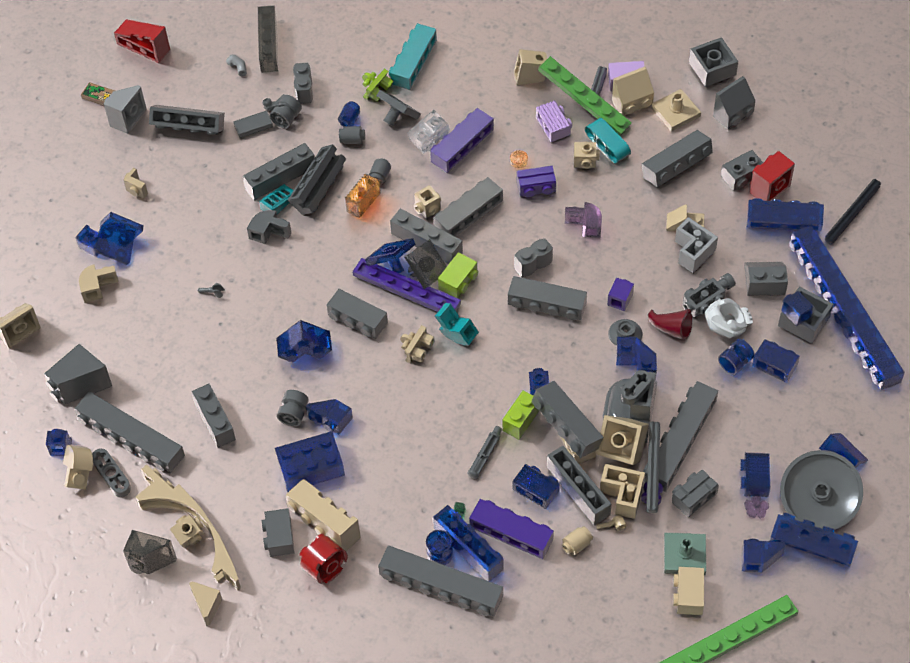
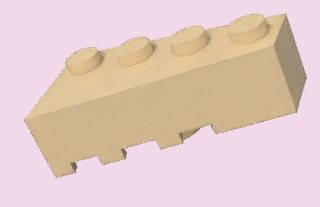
(323, 514)

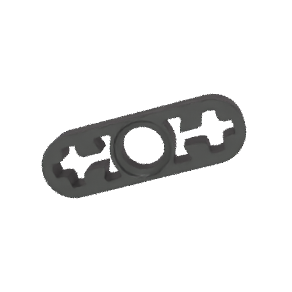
(111, 481)

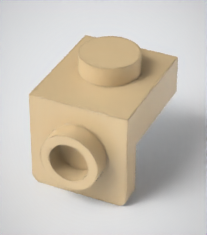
(134, 185)

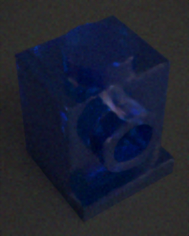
(87, 240)
(537, 379)
(55, 438)

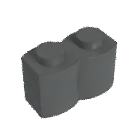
(303, 82)
(533, 257)

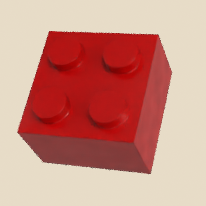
(772, 177)

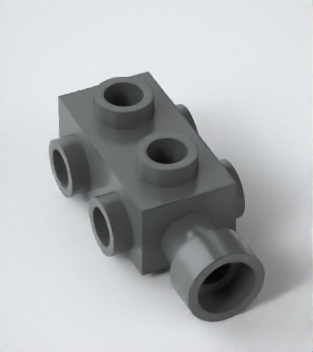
(698, 299)

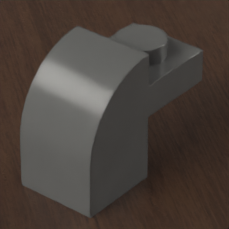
(265, 224)

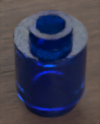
(349, 114)

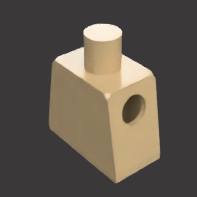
(527, 66)

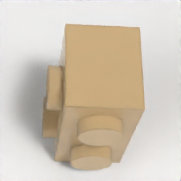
(690, 590)

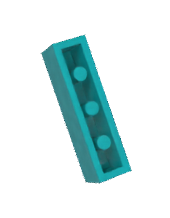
(413, 56)

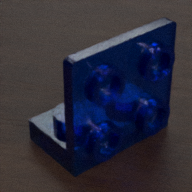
(117, 237)

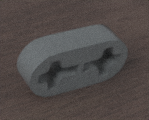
(639, 390)

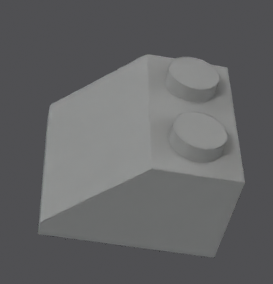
(125, 108)

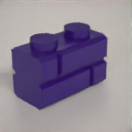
(536, 181)

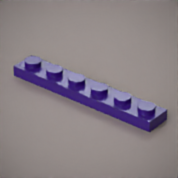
(404, 286)

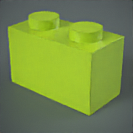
(458, 275)
(519, 415)

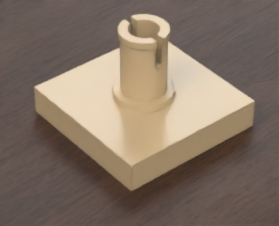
(676, 110)

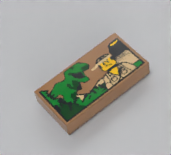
(96, 93)

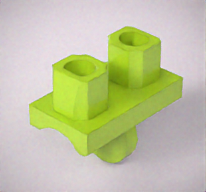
(381, 80)

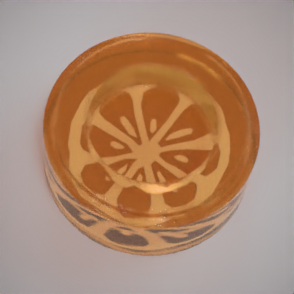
(518, 159)

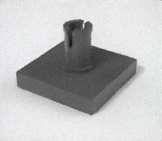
(397, 107)

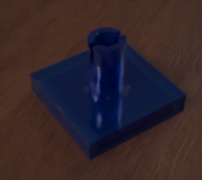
(391, 253)

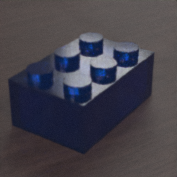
(310, 459)

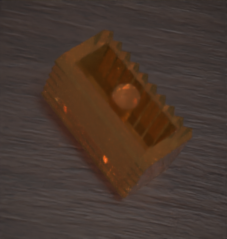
(362, 195)

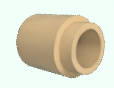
(577, 540)

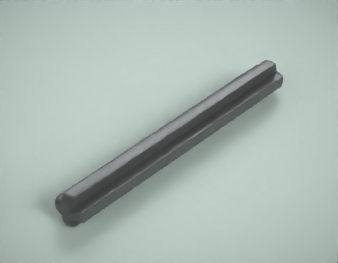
(653, 467)

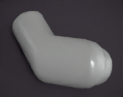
(235, 60)

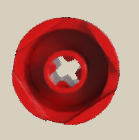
(323, 559)

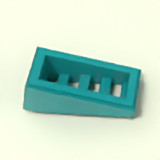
(265, 203)

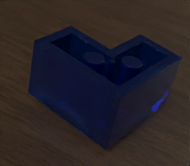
(303, 339)

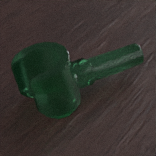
(460, 508)

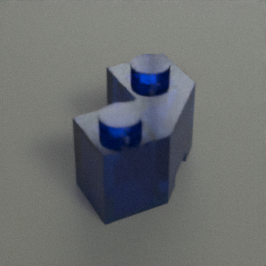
(634, 352)

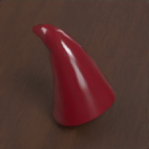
(675, 323)

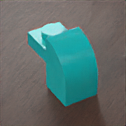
(454, 327)

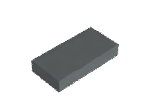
(253, 124)

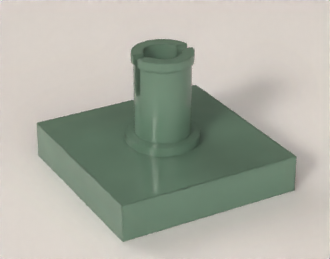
(684, 551)

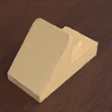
(679, 215)

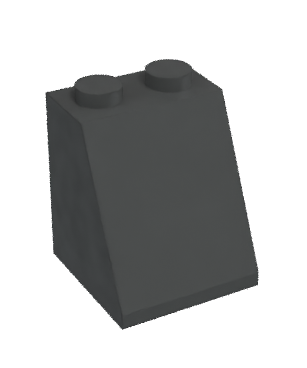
(77, 375)

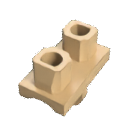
(413, 342)

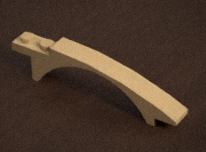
(164, 495)

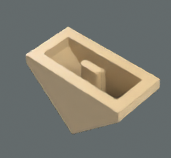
(207, 599)

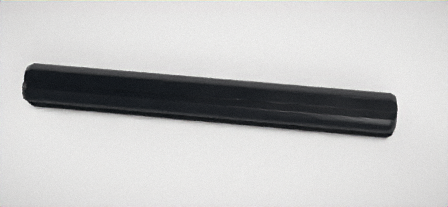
(852, 211)

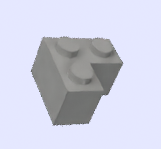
(697, 244)

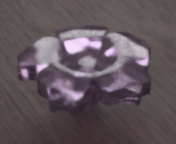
(756, 507)

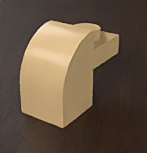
(92, 279)
(79, 463)

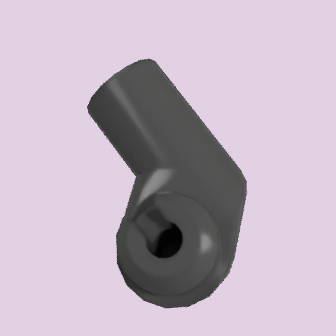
(270, 105)

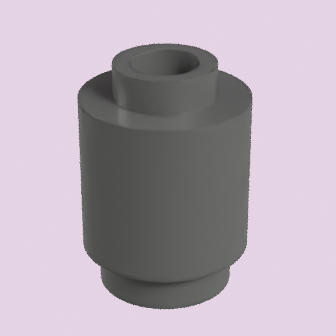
(351, 135)
(380, 170)

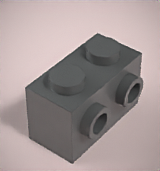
(739, 170)

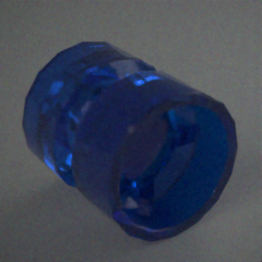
(735, 357)
(439, 547)

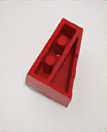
(144, 39)

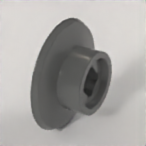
(618, 327)

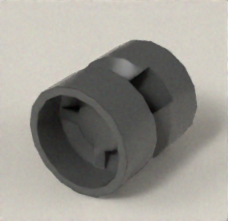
(285, 111)
(293, 407)

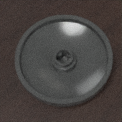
(822, 489)

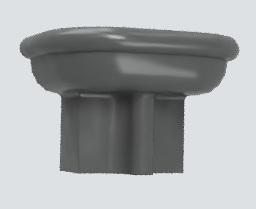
(640, 411)

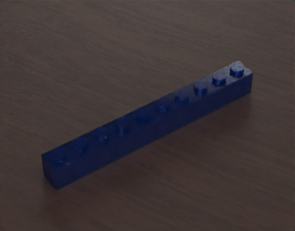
(846, 308)

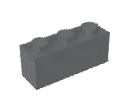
(357, 313)
(213, 415)

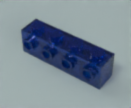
(784, 215)
(814, 540)
(469, 543)

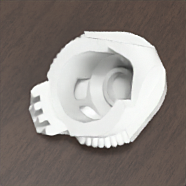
(725, 324)

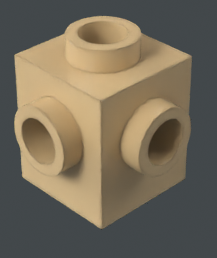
(585, 155)
(427, 202)
(182, 532)

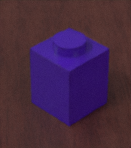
(620, 294)

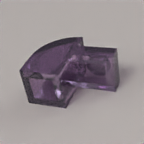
(589, 217)

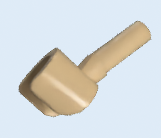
(617, 521)

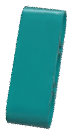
(607, 140)

